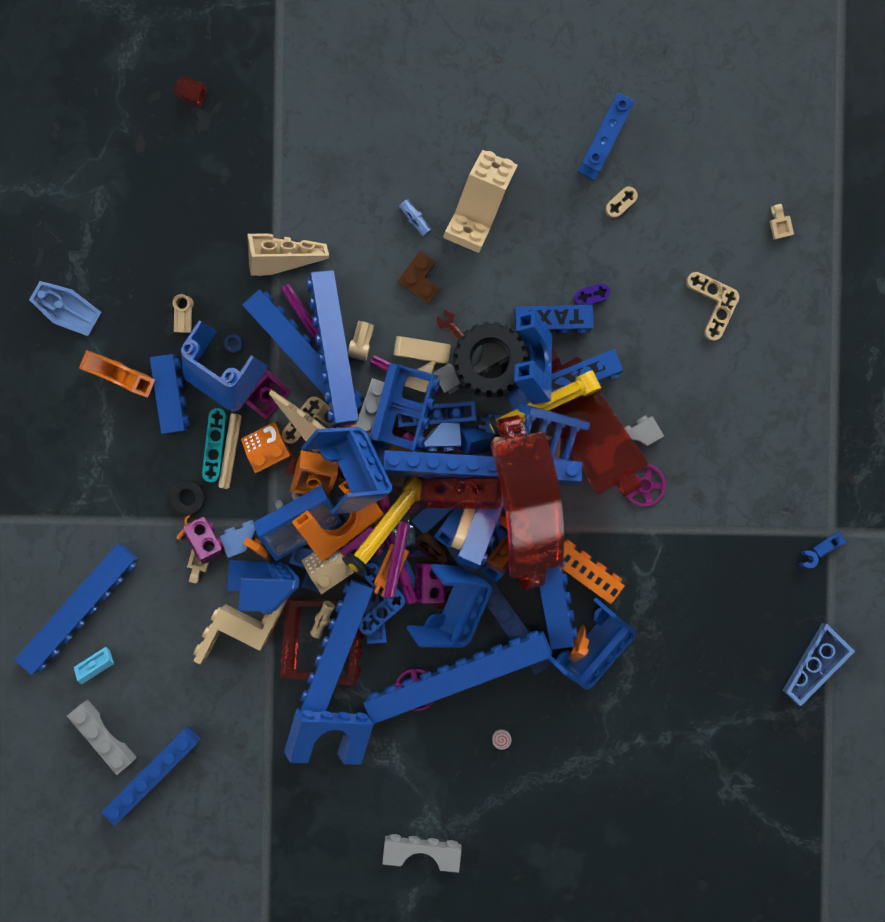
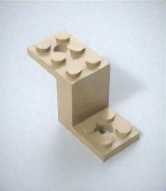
(480, 201)
(237, 626)

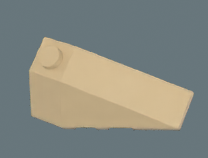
(276, 255)
(301, 421)

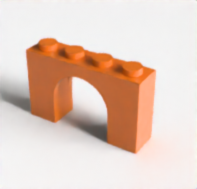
(327, 542)

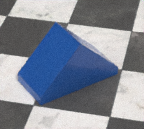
(474, 440)

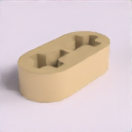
(618, 199)

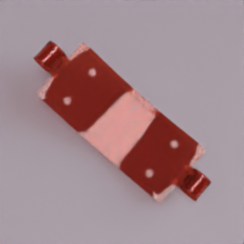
(605, 448)
(530, 502)

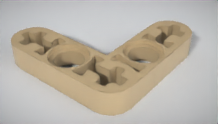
(719, 297)
(319, 414)

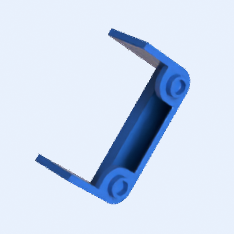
(233, 386)
(357, 462)
(261, 584)
(461, 613)
(605, 645)

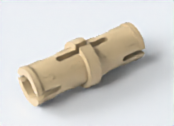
(322, 619)

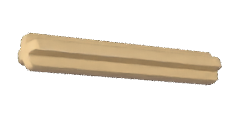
(230, 451)

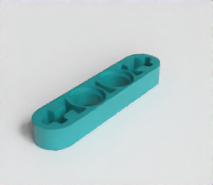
(217, 445)

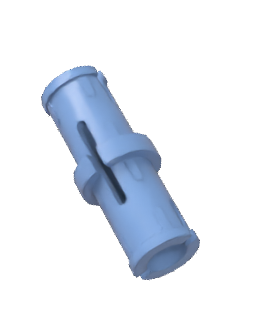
(415, 217)

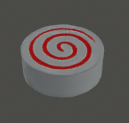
(501, 739)

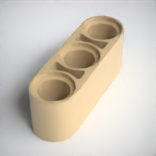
(422, 350)

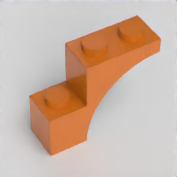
(117, 373)

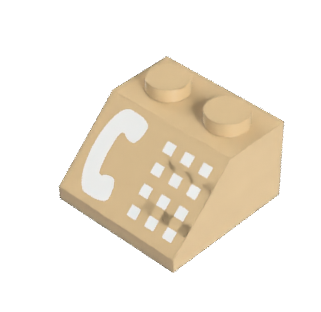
(326, 573)

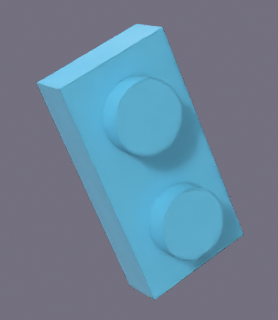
(93, 665)

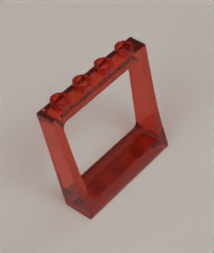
(291, 643)

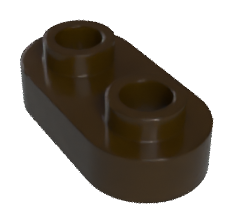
(432, 548)

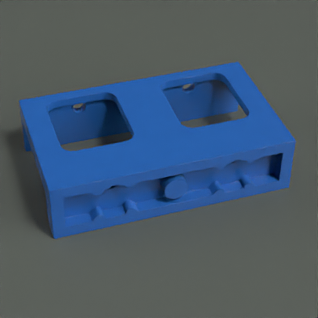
(393, 403)

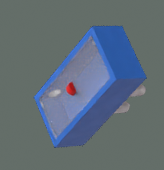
(277, 529)

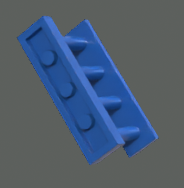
(606, 136)
(560, 421)

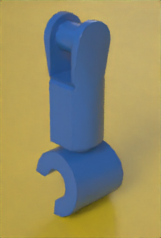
(821, 550)

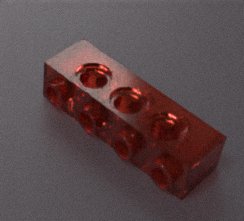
(469, 499)

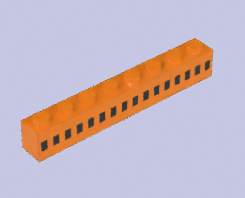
(586, 571)

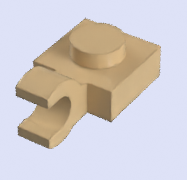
(781, 225)
(196, 567)

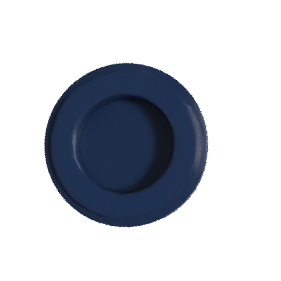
(233, 343)

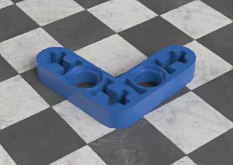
(386, 603)

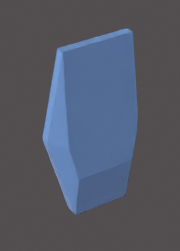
(65, 307)

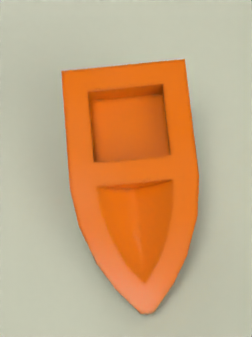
(258, 547)
(580, 646)

